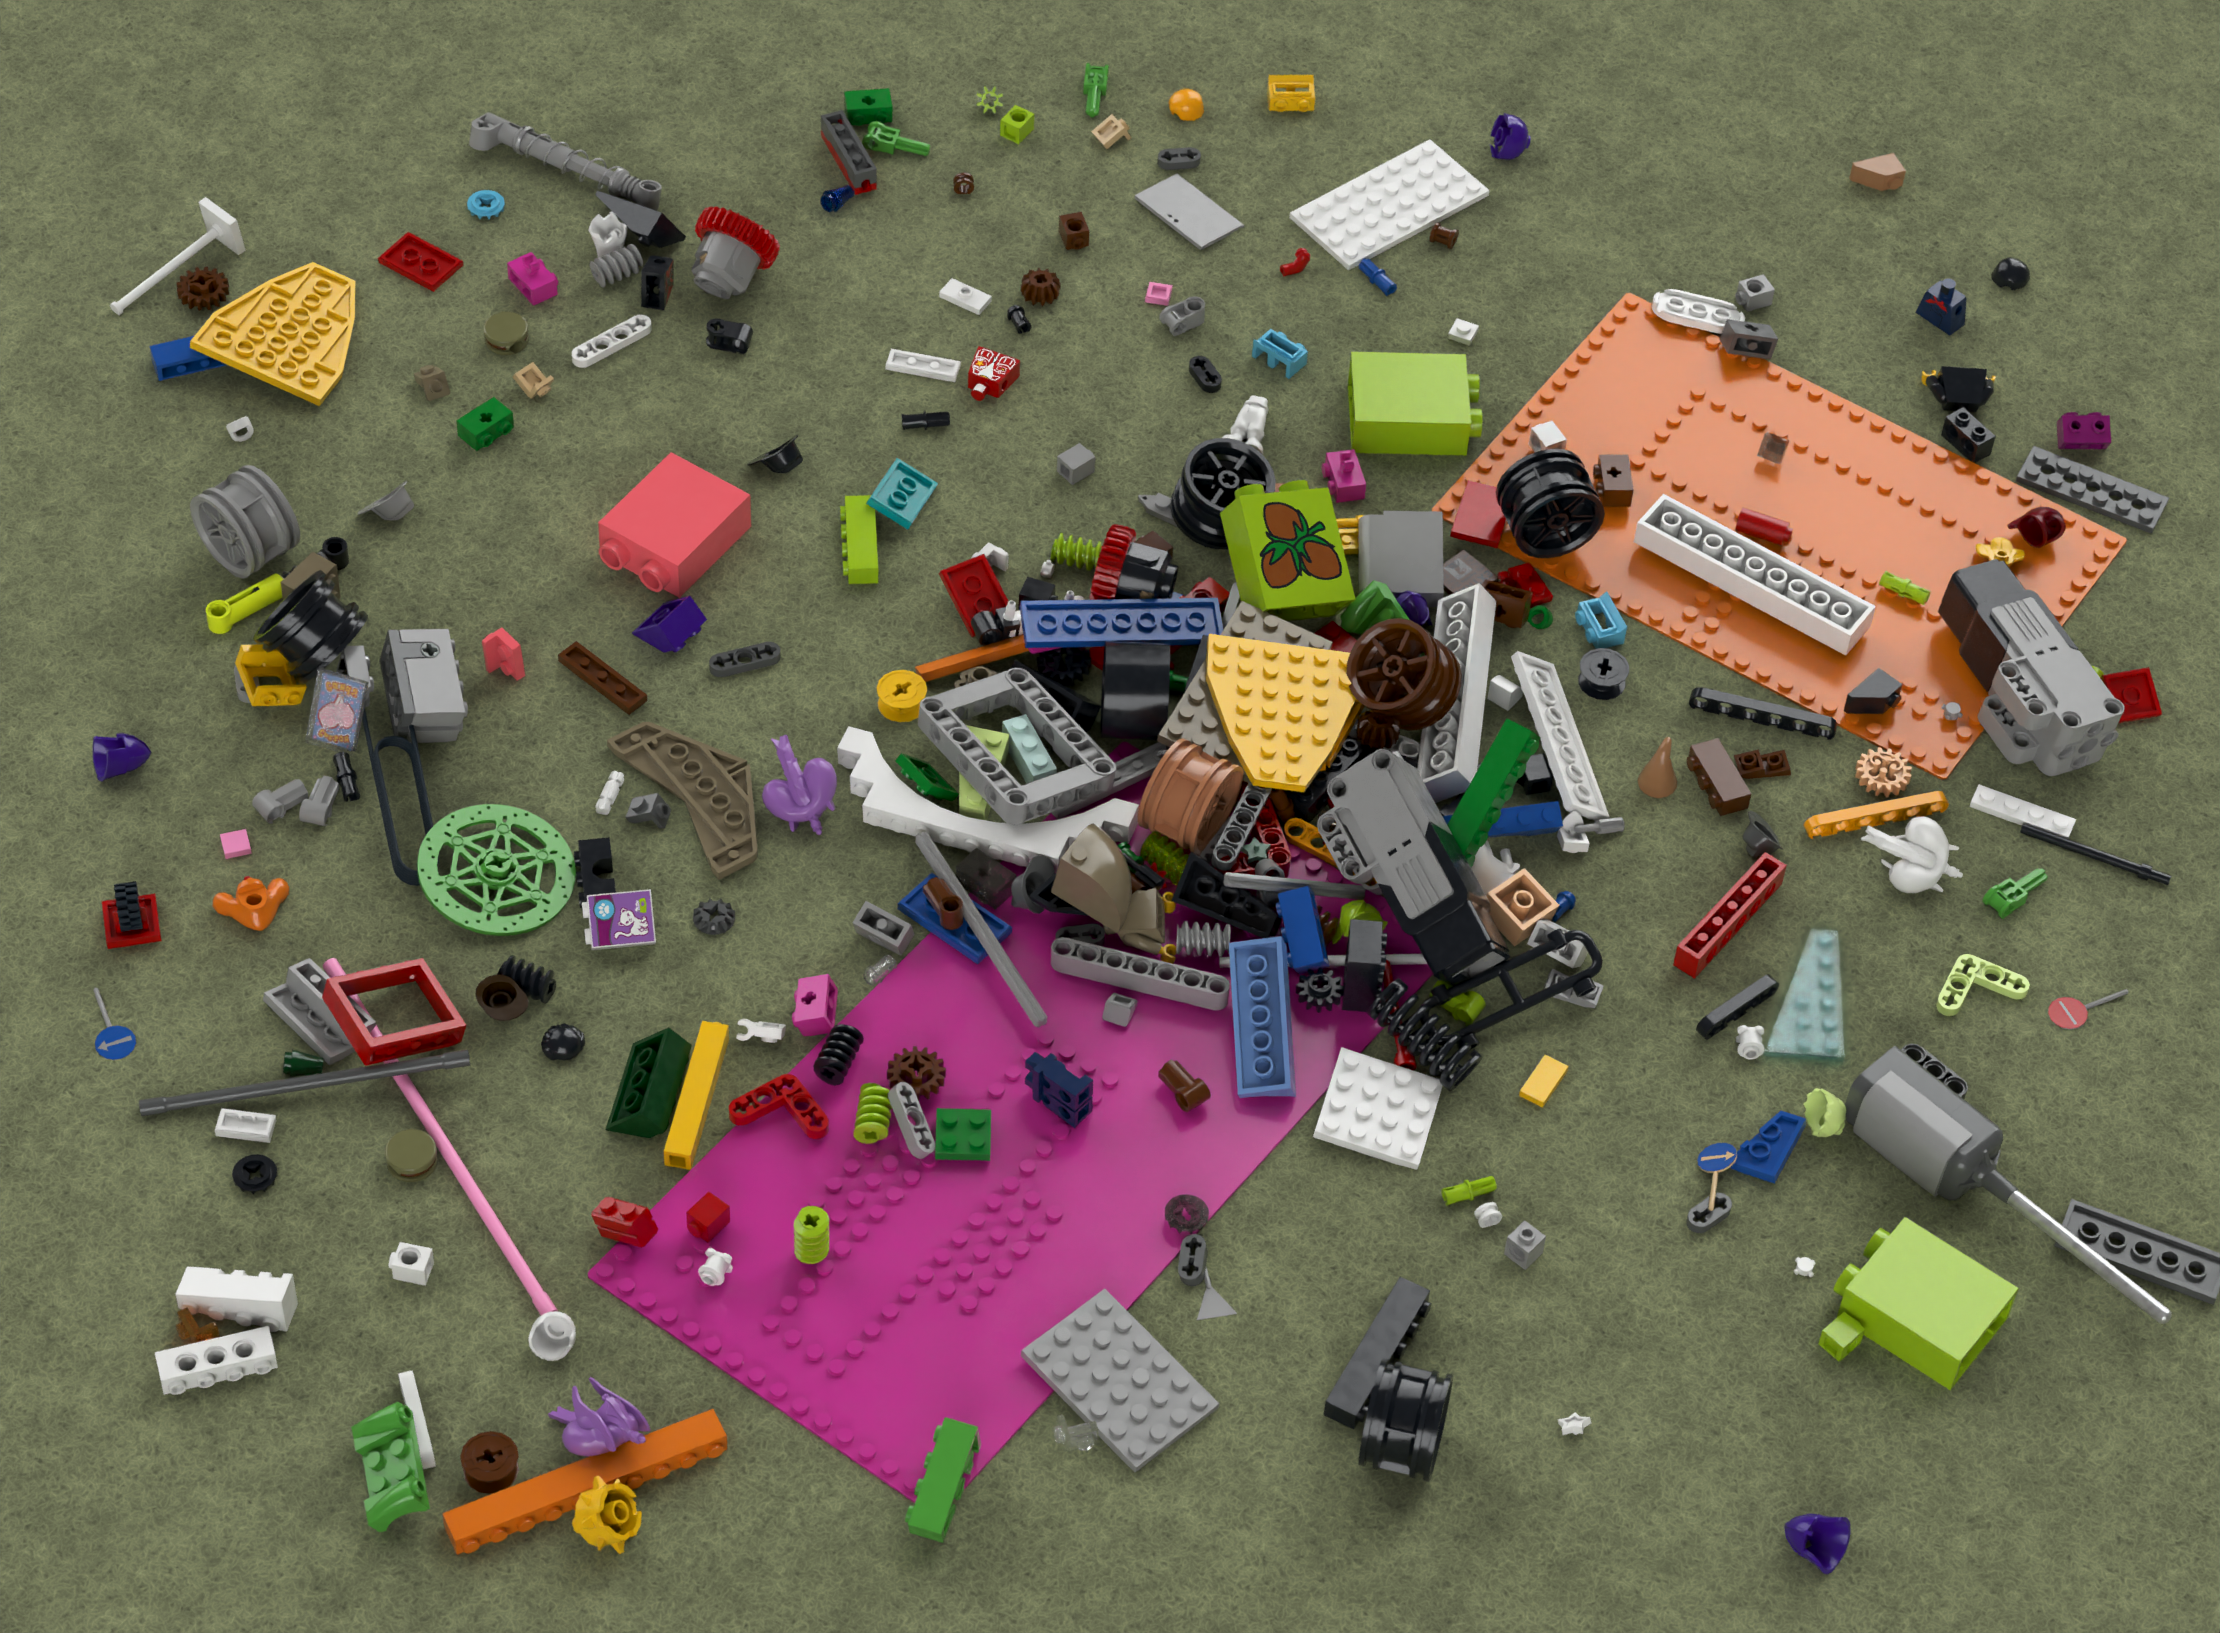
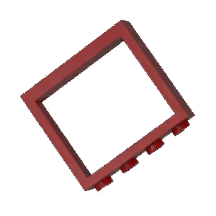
(401, 1043)

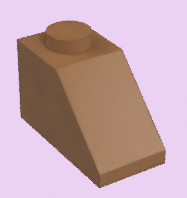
(1879, 172)

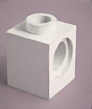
(1546, 437)
(414, 1273)

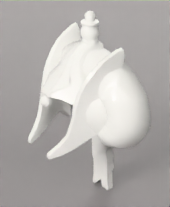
(1923, 855)

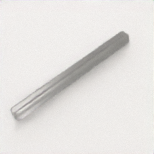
(1286, 884)

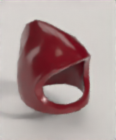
(2040, 526)

